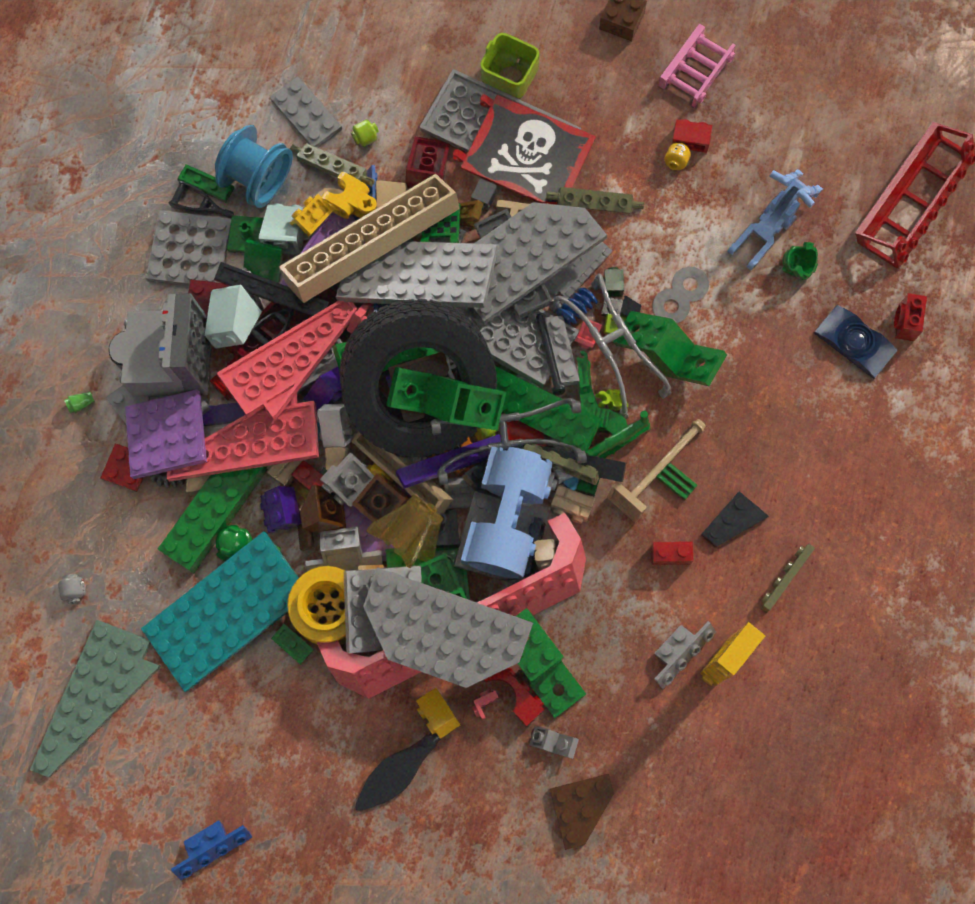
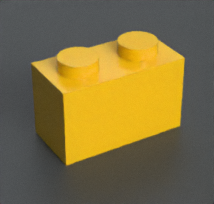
(437, 712)

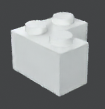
(335, 426)

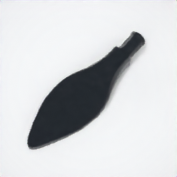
(395, 773)

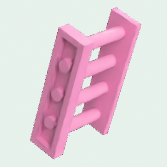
(688, 51)

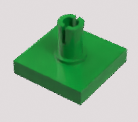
(242, 229)

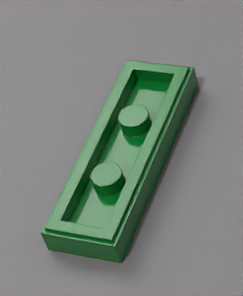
(205, 182)

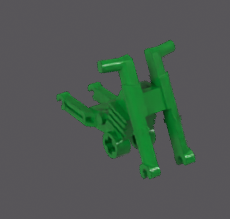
(612, 422)

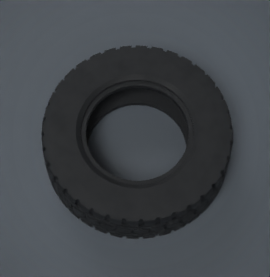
(391, 332)

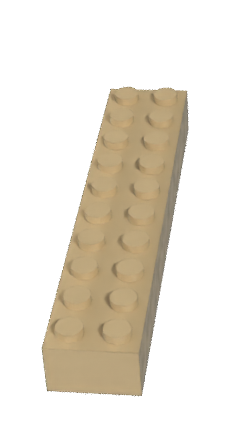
(369, 238)

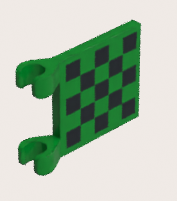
(444, 228)

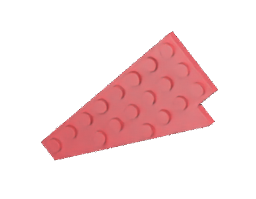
(280, 367)
(259, 442)

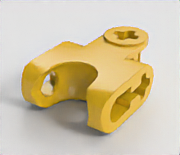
(353, 198)

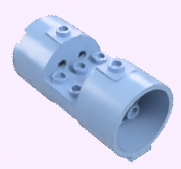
(517, 478)

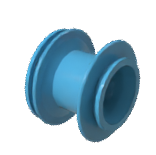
(253, 166)

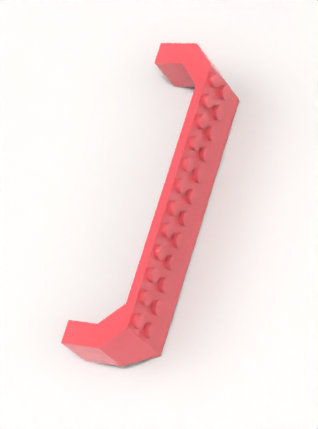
(536, 593)

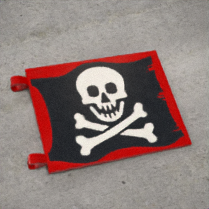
(525, 150)

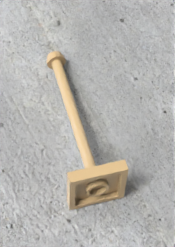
(627, 500)

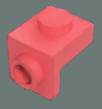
(584, 337)
(485, 698)

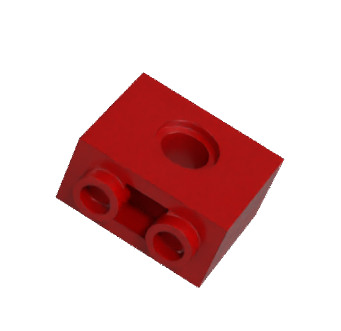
(910, 317)

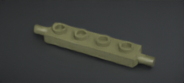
(330, 163)
(595, 200)

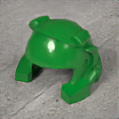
(801, 261)
(231, 541)

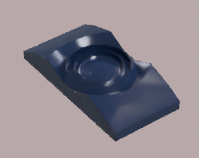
(856, 341)

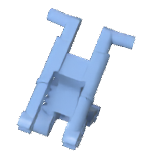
(778, 213)

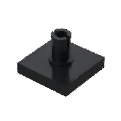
(448, 531)

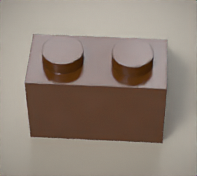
(322, 511)

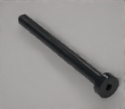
(558, 389)

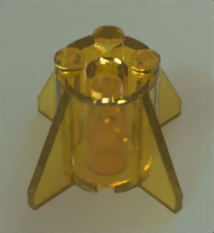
(410, 529)

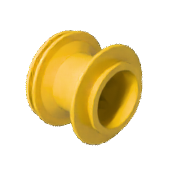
(304, 597)

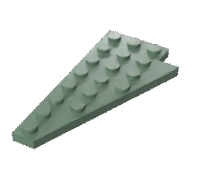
(101, 683)

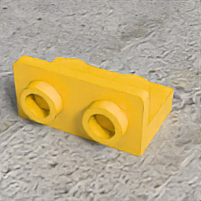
(312, 215)

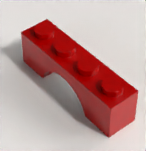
(526, 706)

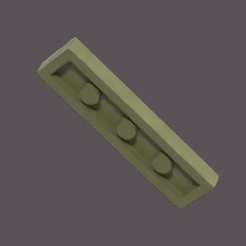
(568, 466)
(781, 583)

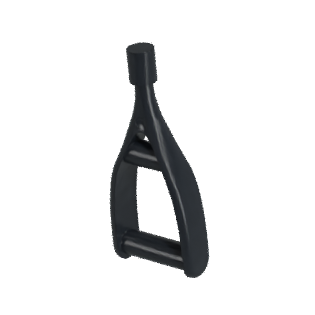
(203, 207)
(279, 316)

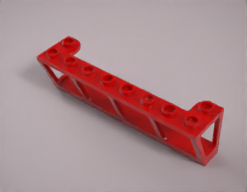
(899, 187)

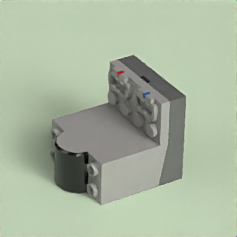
(164, 349)

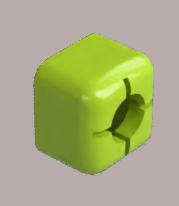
(504, 53)

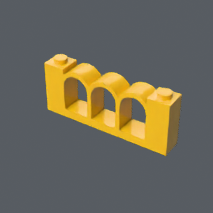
(732, 654)

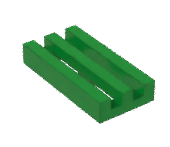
(681, 475)

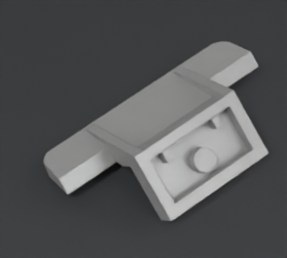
(343, 550)

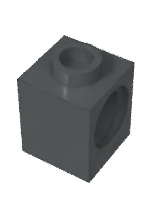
(485, 193)

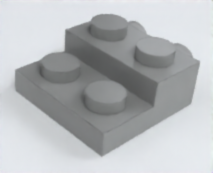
(346, 480)

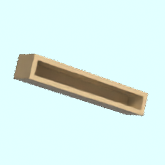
(427, 491)

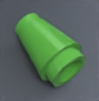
(78, 402)

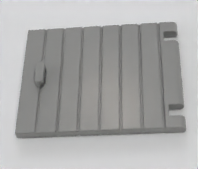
(575, 274)

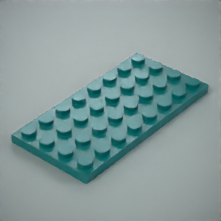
(223, 612)

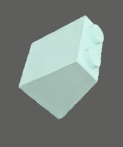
(279, 232)
(230, 316)

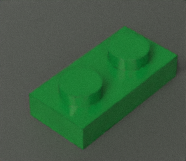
(292, 644)

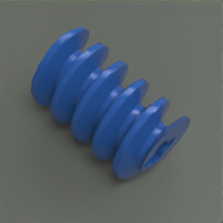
(580, 299)

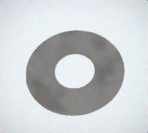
(699, 275)
(679, 296)

